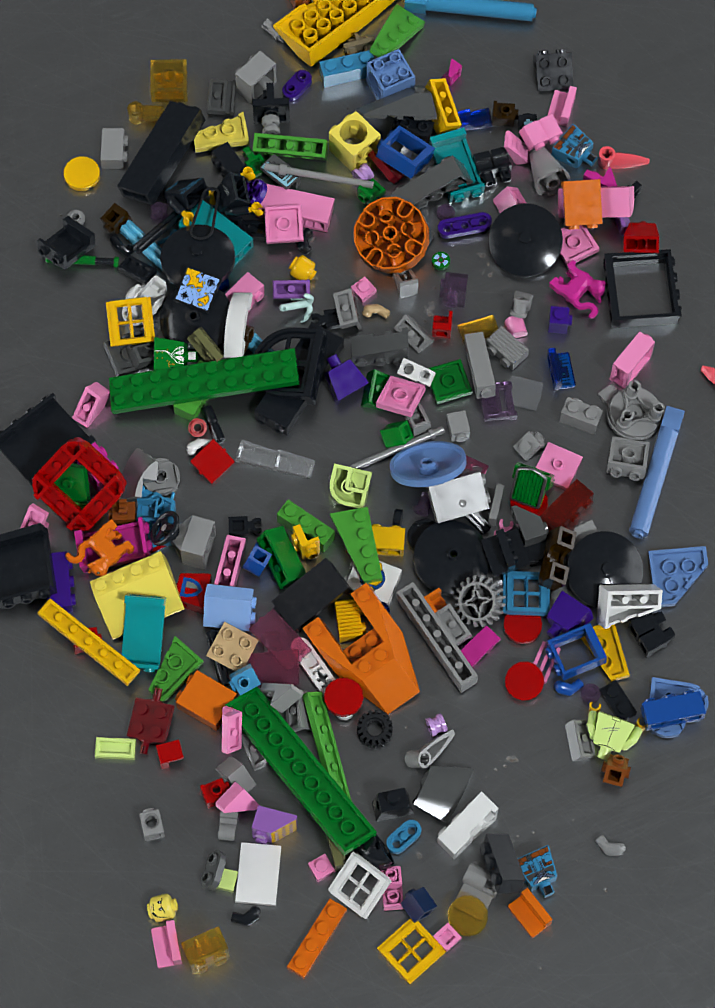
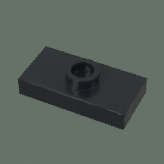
(137, 269)

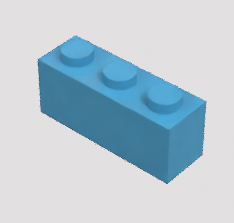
(344, 68)

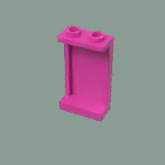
(134, 532)

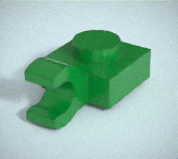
(253, 161)

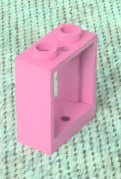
(632, 359)

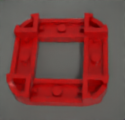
(63, 505)

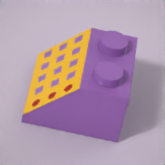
(272, 825)

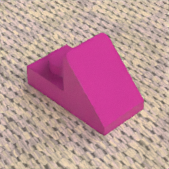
(606, 181)

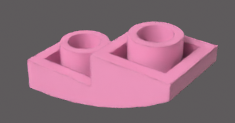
(394, 894)

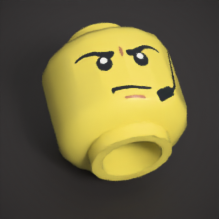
(162, 907)

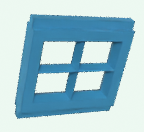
(508, 591)

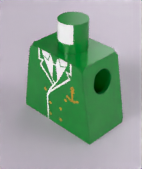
(172, 354)

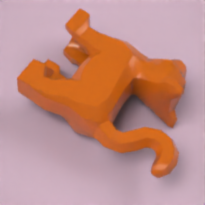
(103, 546)

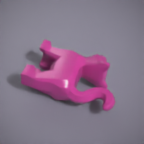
(577, 286)

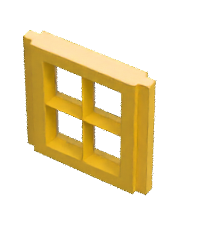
(113, 323)
(424, 963)

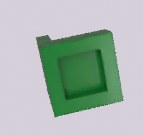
(396, 434)

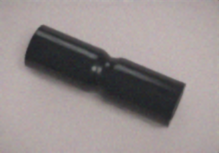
(213, 424)

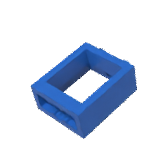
(398, 160)
(594, 644)

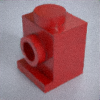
(208, 794)

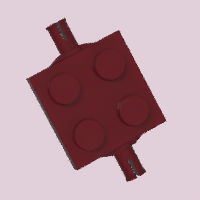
(150, 721)

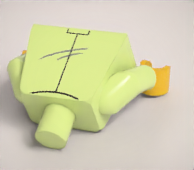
(611, 732)

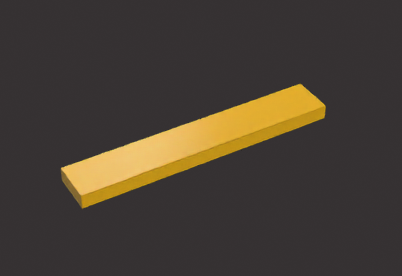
(88, 642)

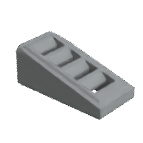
(421, 426)

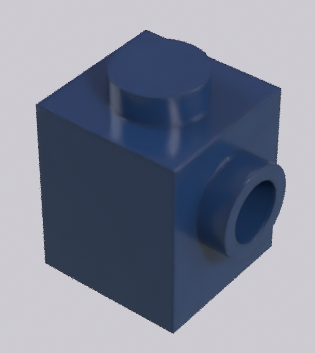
(418, 904)

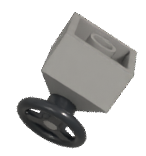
(190, 539)

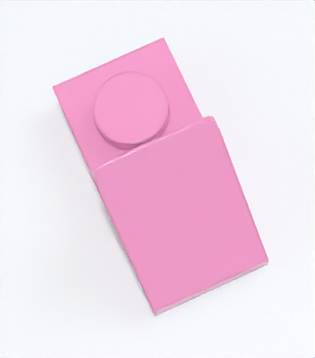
(34, 516)

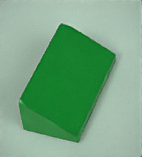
(372, 390)

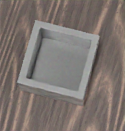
(254, 75)

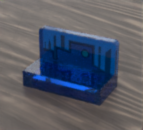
(560, 369)

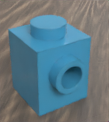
(244, 679)

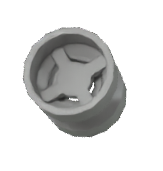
(270, 123)

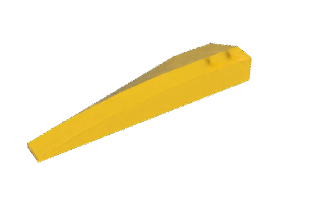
(326, 24)

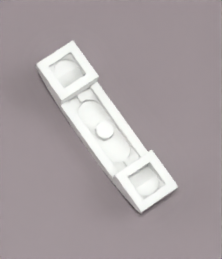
(236, 324)

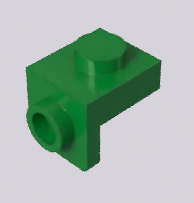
(369, 195)

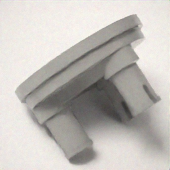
(634, 413)

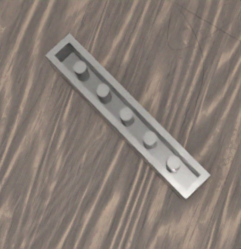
(437, 637)

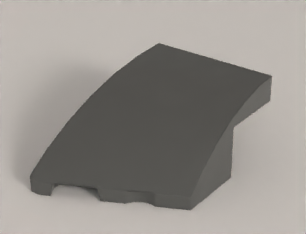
(131, 357)
(442, 790)

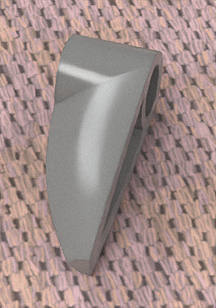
(429, 752)

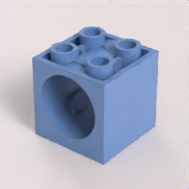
(389, 74)

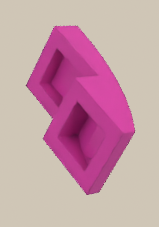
(480, 645)

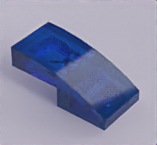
(475, 120)

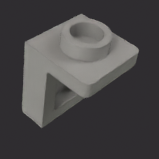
(530, 444)

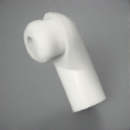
(196, 444)

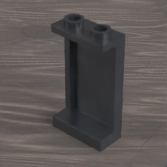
(311, 595)

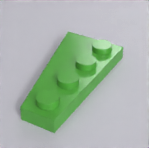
(396, 31)
(357, 535)

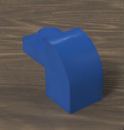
(257, 560)

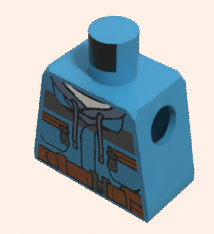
(574, 148)
(539, 870)

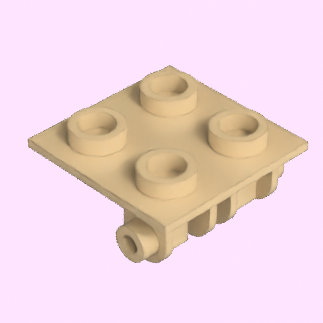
(232, 647)

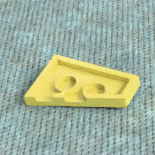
(231, 131)

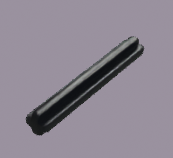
(156, 232)

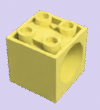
(353, 154)

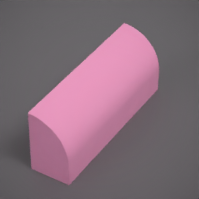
(615, 200)
(315, 208)

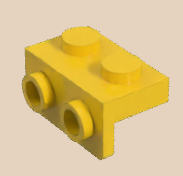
(306, 549)

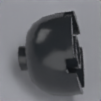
(375, 853)

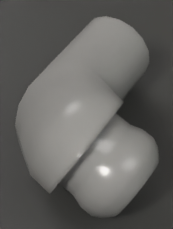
(610, 849)

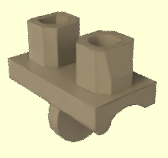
(358, 44)

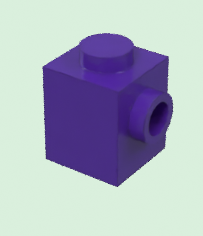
(559, 320)

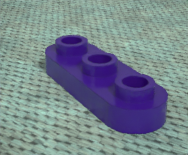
(471, 221)

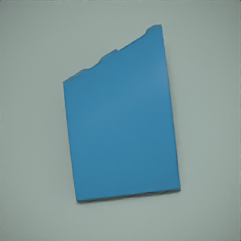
(152, 506)

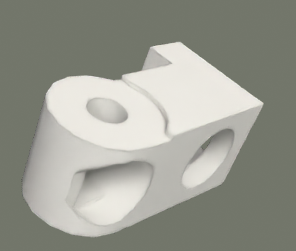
(416, 372)

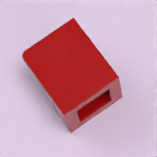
(442, 326)
(169, 753)

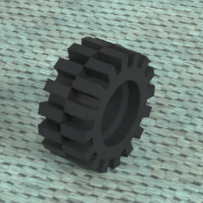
(370, 718)

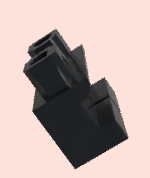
(493, 165)
(649, 633)

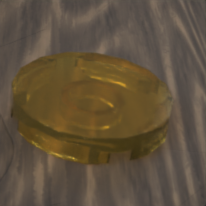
(468, 915)

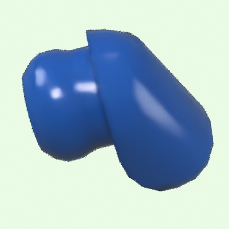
(566, 688)

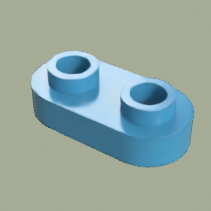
(403, 837)

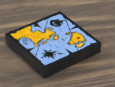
(197, 289)

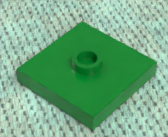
(450, 382)
(75, 483)

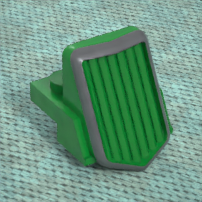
(530, 485)

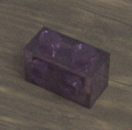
(453, 289)

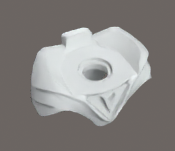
(155, 288)

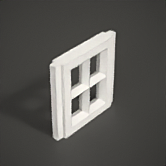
(345, 874)

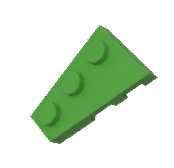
(175, 669)

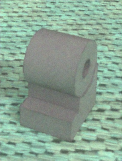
(228, 826)

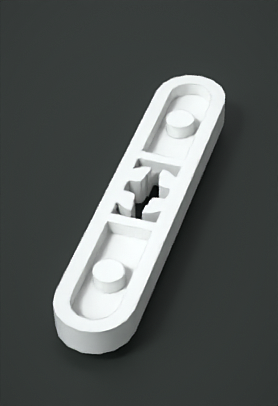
(311, 664)

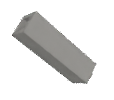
(479, 365)

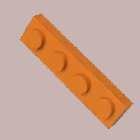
(316, 938)

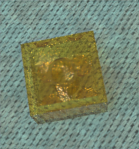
(169, 80)
(205, 950)

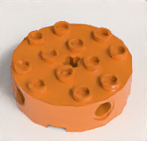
(374, 229)

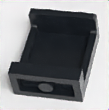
(67, 244)

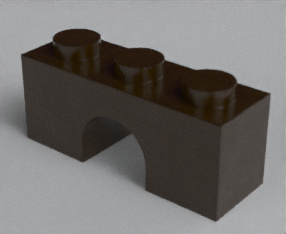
(558, 544)

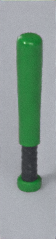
(93, 260)

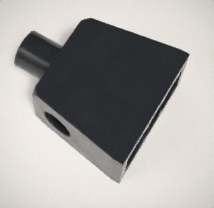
(392, 804)

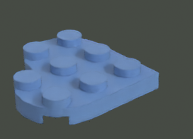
(663, 687)

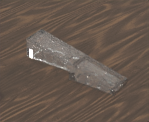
(273, 460)

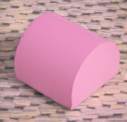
(516, 326)

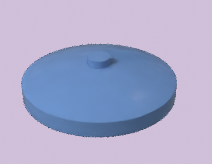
(428, 464)

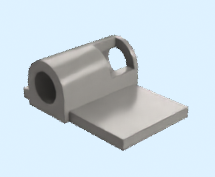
(478, 883)

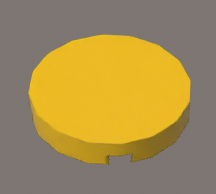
(81, 173)

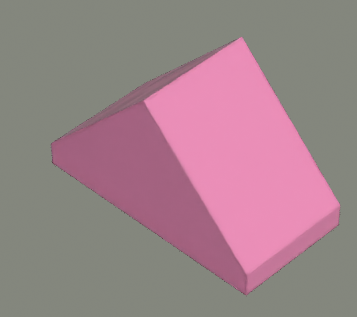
(236, 800)

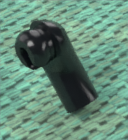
(304, 246)
(247, 918)

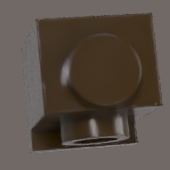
(504, 114)
(115, 218)

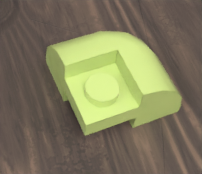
(350, 485)

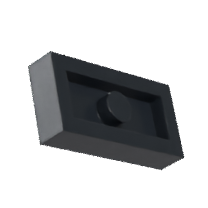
(617, 701)

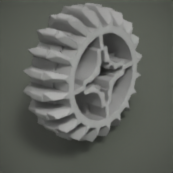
(480, 608)

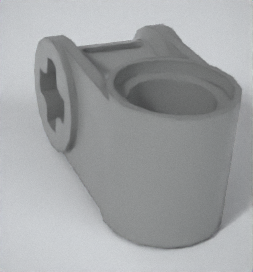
(521, 304)

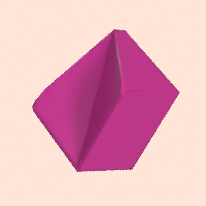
(453, 72)

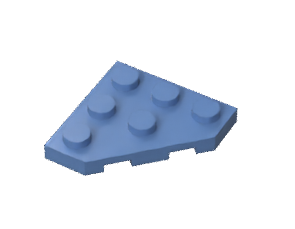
(676, 571)

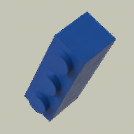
(672, 710)

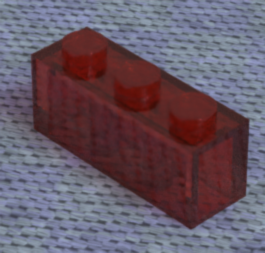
(568, 506)

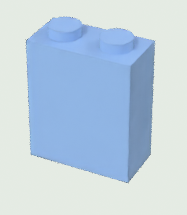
(229, 605)

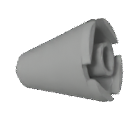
(547, 172)

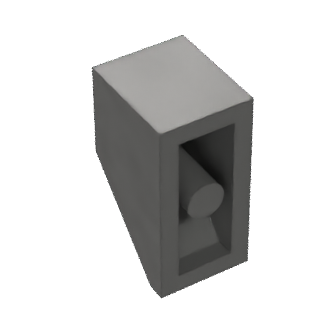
(529, 526)

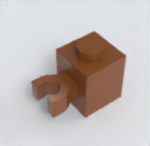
(123, 512)

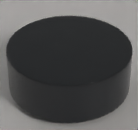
(397, 518)

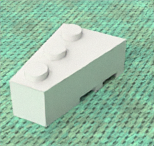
(624, 602)
(467, 825)

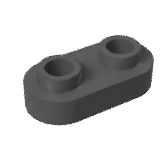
(214, 869)

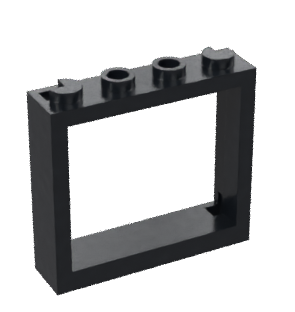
(635, 258)

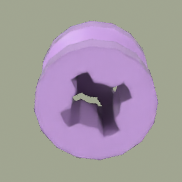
(363, 172)
(436, 725)

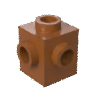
(615, 769)

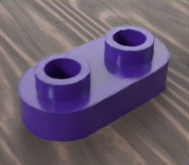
(298, 84)

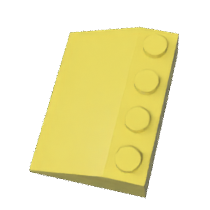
(144, 577)

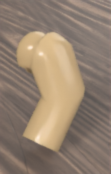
(375, 308)

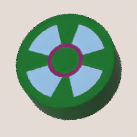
(440, 261)

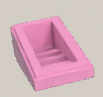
(516, 149)

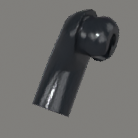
(118, 244)

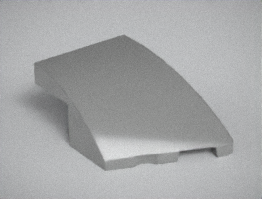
(139, 469)

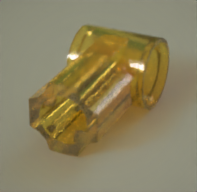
(146, 113)

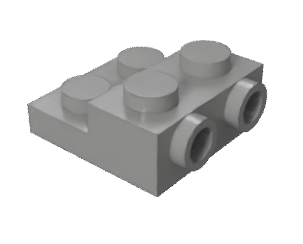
(628, 458)

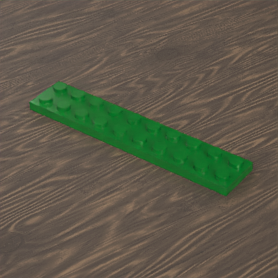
(203, 381)
(302, 772)

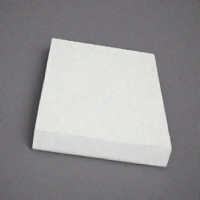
(258, 874)

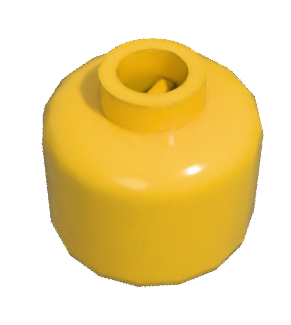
(302, 268)

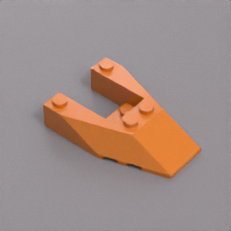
(375, 660)

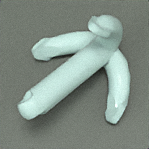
(301, 303)

